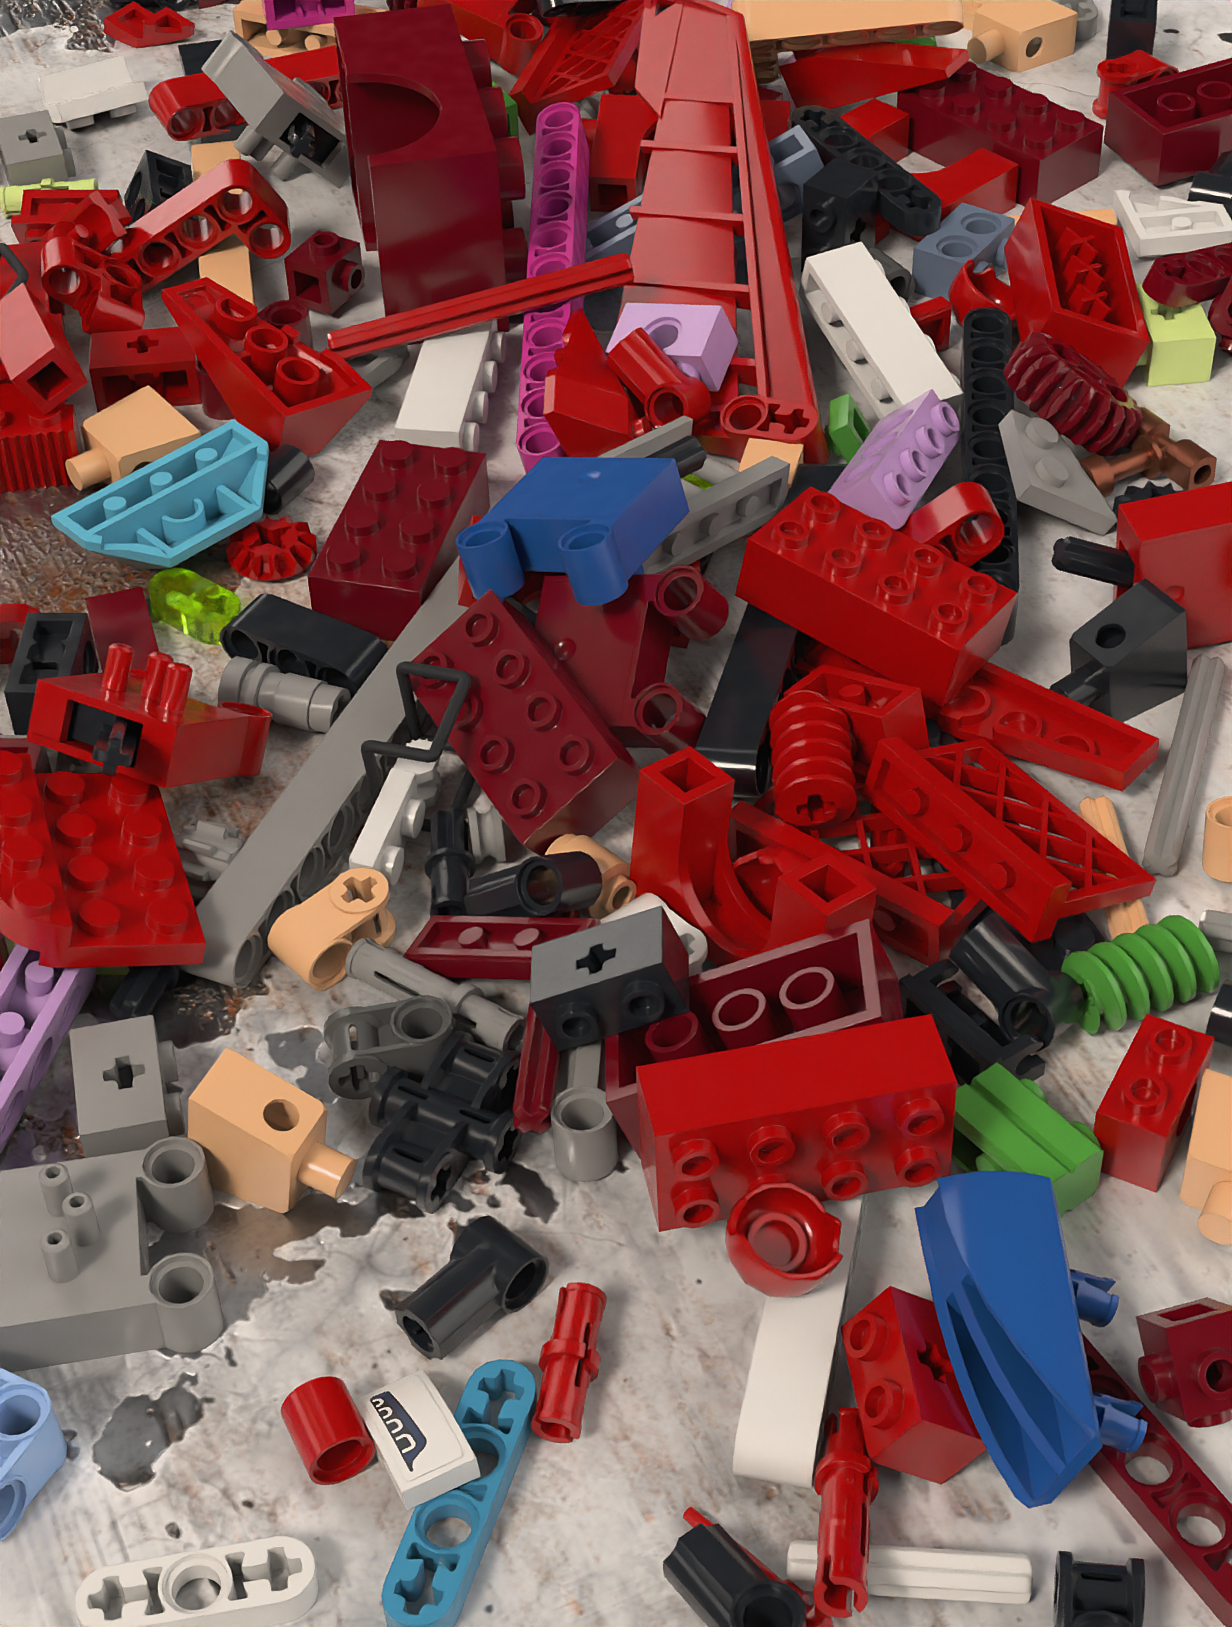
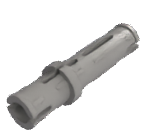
(405, 979)

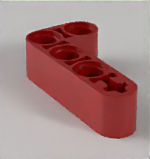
(224, 215)

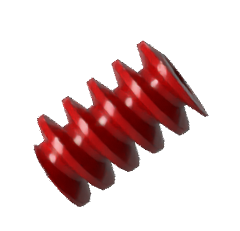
(811, 761)

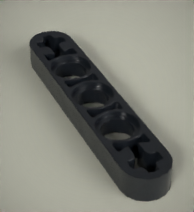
(900, 196)

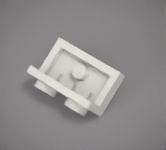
(91, 89)

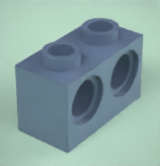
(962, 236)

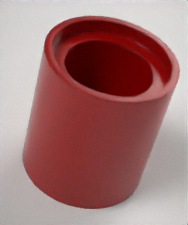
(327, 1430)

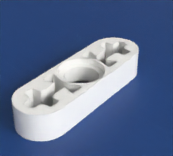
(170, 1572)

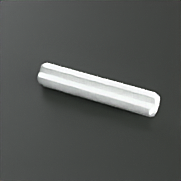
(929, 1573)

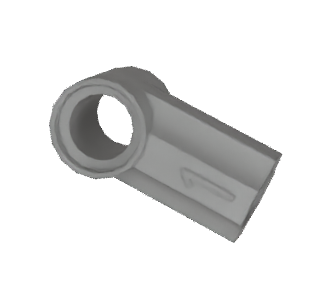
(580, 1117)

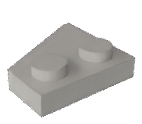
(1050, 475)

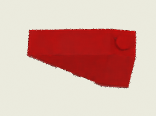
(865, 71)
(265, 371)
(586, 397)

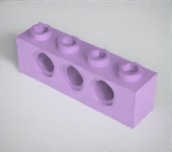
(899, 460)
(34, 1020)

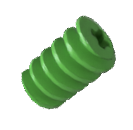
(1142, 972)

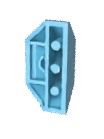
(175, 502)

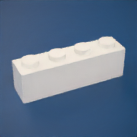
(874, 330)
(452, 388)

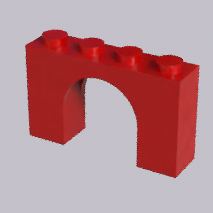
(616, 154)
(977, 179)
(36, 351)
(686, 862)

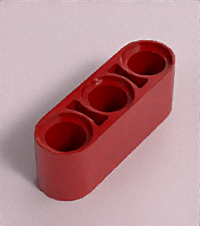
(943, 525)

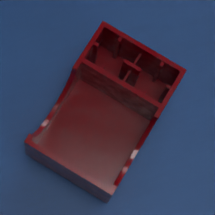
(429, 157)

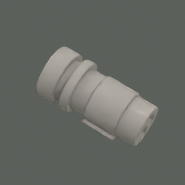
(289, 697)

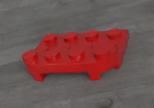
(92, 871)

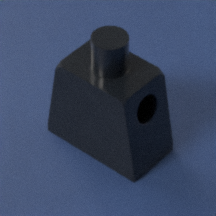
(1129, 655)

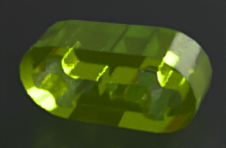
(192, 604)

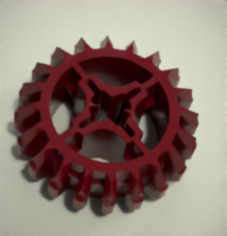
(1072, 394)

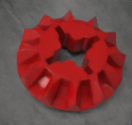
(256, 554)

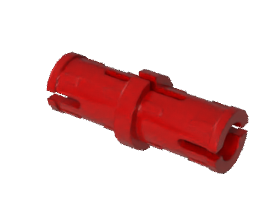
(569, 1363)

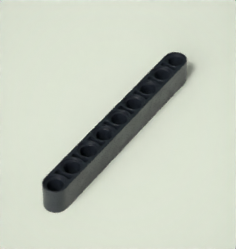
(983, 458)
(757, 676)

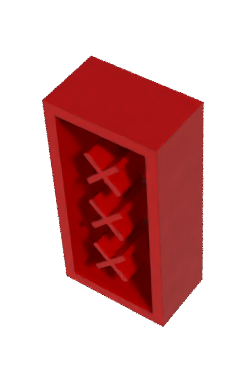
(1076, 285)
(875, 594)
(814, 1110)

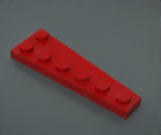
(1026, 722)

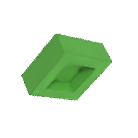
(846, 427)

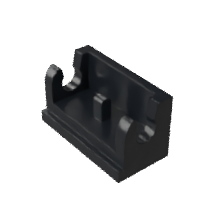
(966, 1032)

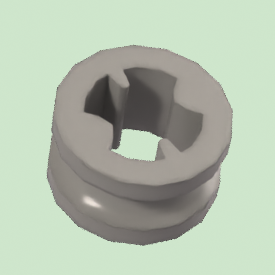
(486, 834)

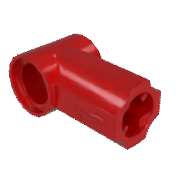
(655, 379)

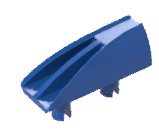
(1016, 1330)

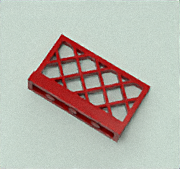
(578, 59)
(994, 857)
(902, 910)

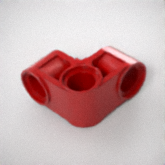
(98, 286)

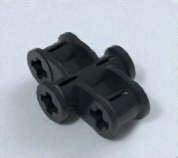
(443, 1121)

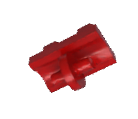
(93, 223)

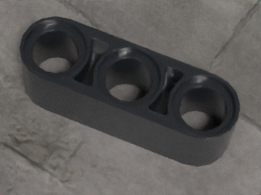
(303, 642)

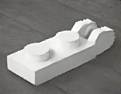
(397, 815)

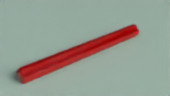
(482, 307)

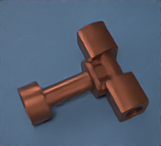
(1150, 456)

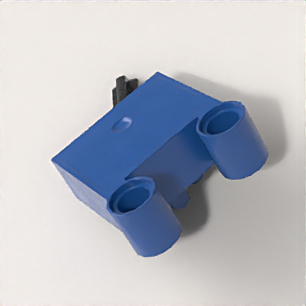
(581, 519)

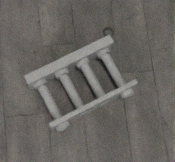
(718, 514)

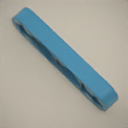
(473, 1502)

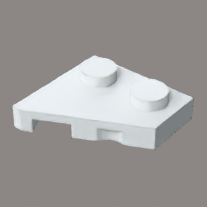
(1172, 225)

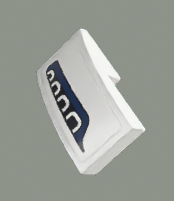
(417, 1439)

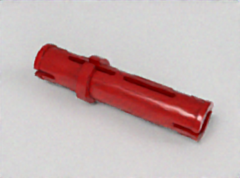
(847, 1489)

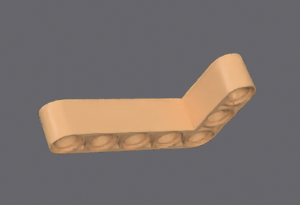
(816, 24)

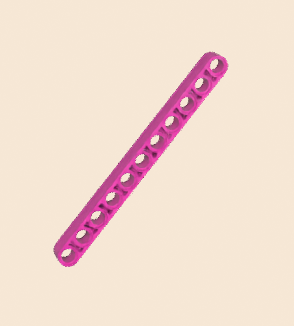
(555, 243)

